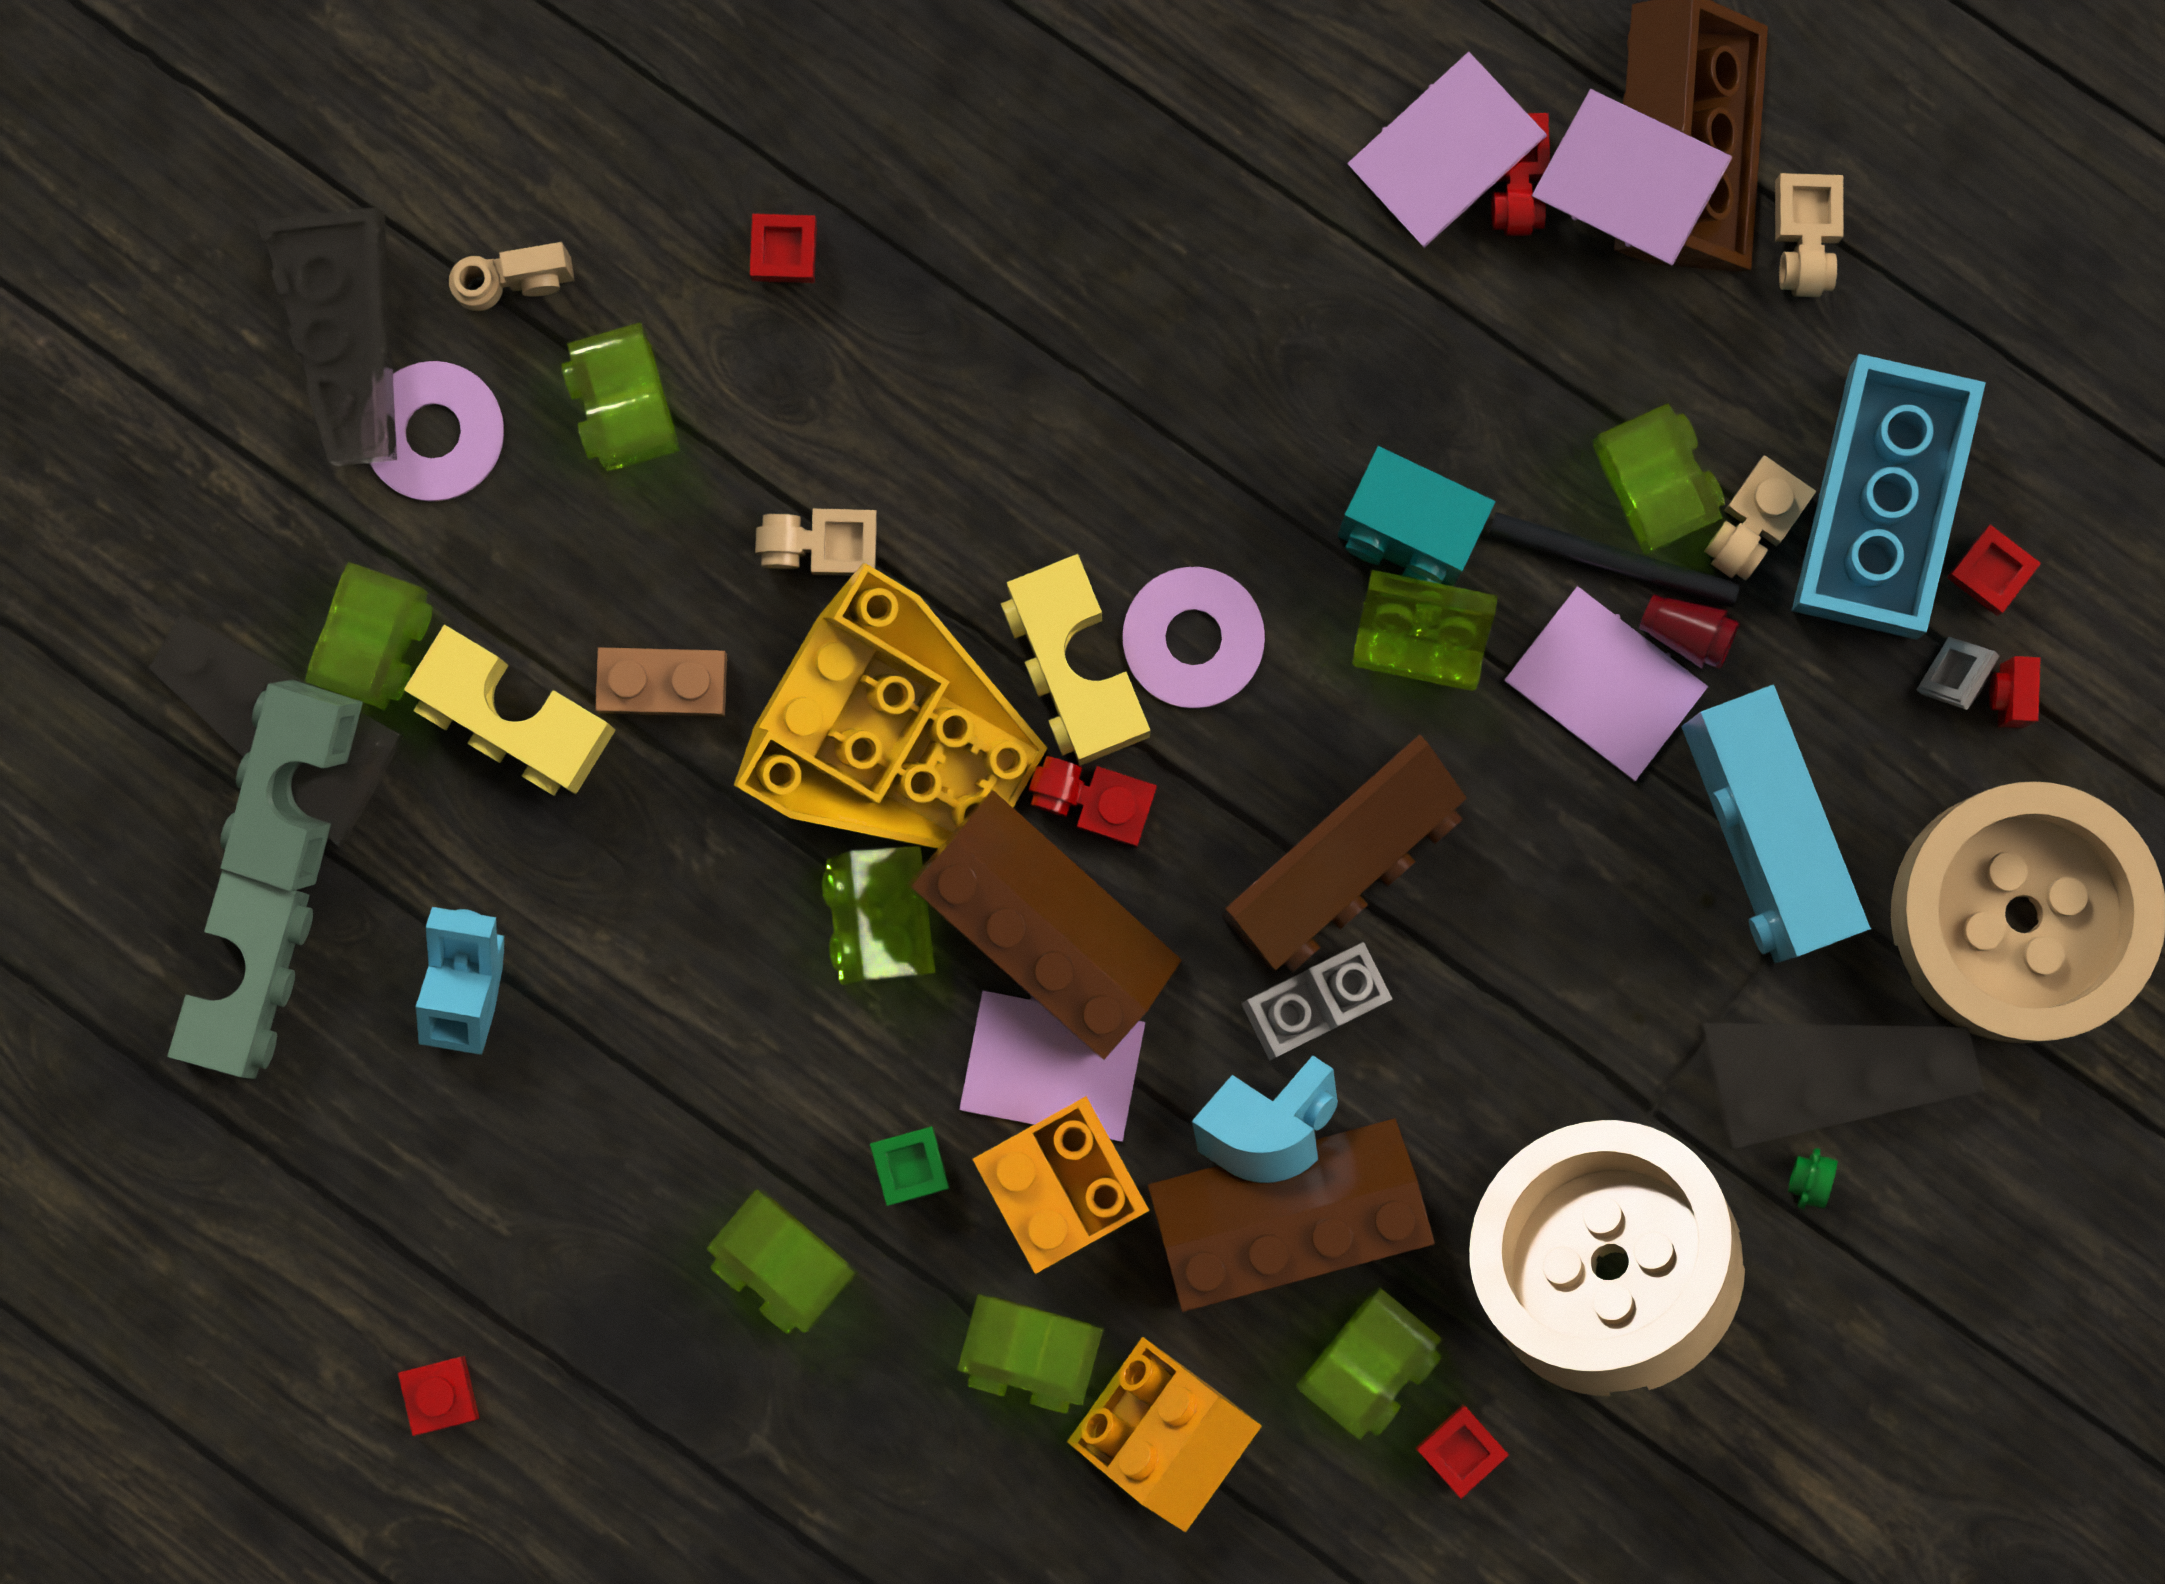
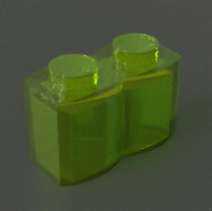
(621, 398)
(1658, 478)
(368, 637)
(780, 1262)
(1029, 1351)
(1370, 1364)

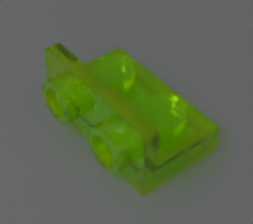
(1424, 630)
(876, 916)

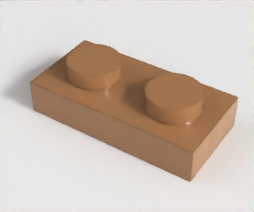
(661, 682)

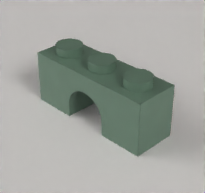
(268, 831)
(236, 1031)

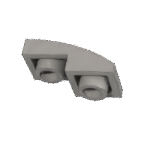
(1316, 1001)

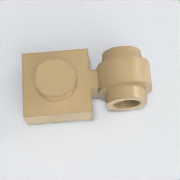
(1810, 214)
(530, 269)
(1765, 507)
(837, 543)

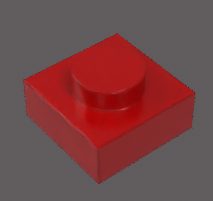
(783, 248)
(1993, 570)
(2016, 692)
(438, 1395)
(1462, 1451)

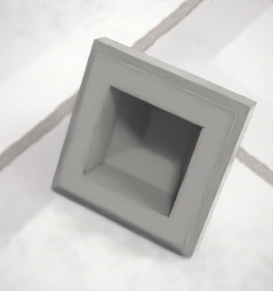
(1958, 673)

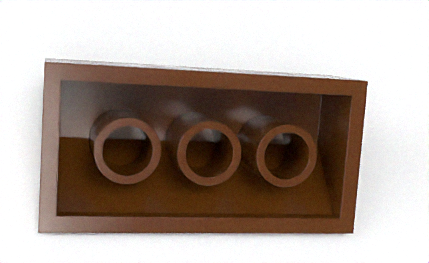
(1705, 77)
(1345, 856)
(1046, 924)
(1251, 1236)

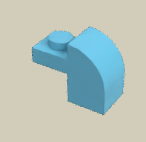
(460, 980)
(1267, 1137)

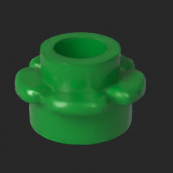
(1812, 1179)

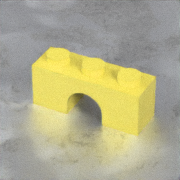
(459, 685)
(1092, 714)

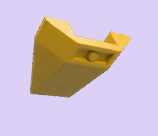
(886, 723)

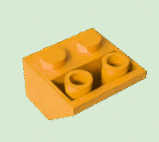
(1060, 1184)
(1164, 1435)

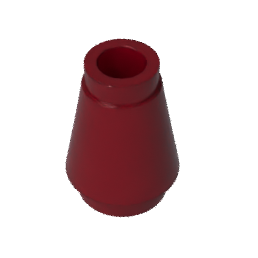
(1691, 630)

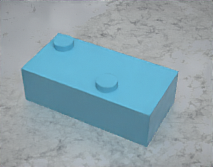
(1888, 496)
(1774, 826)

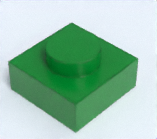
(909, 1166)

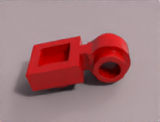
(1516, 208)
(1112, 805)

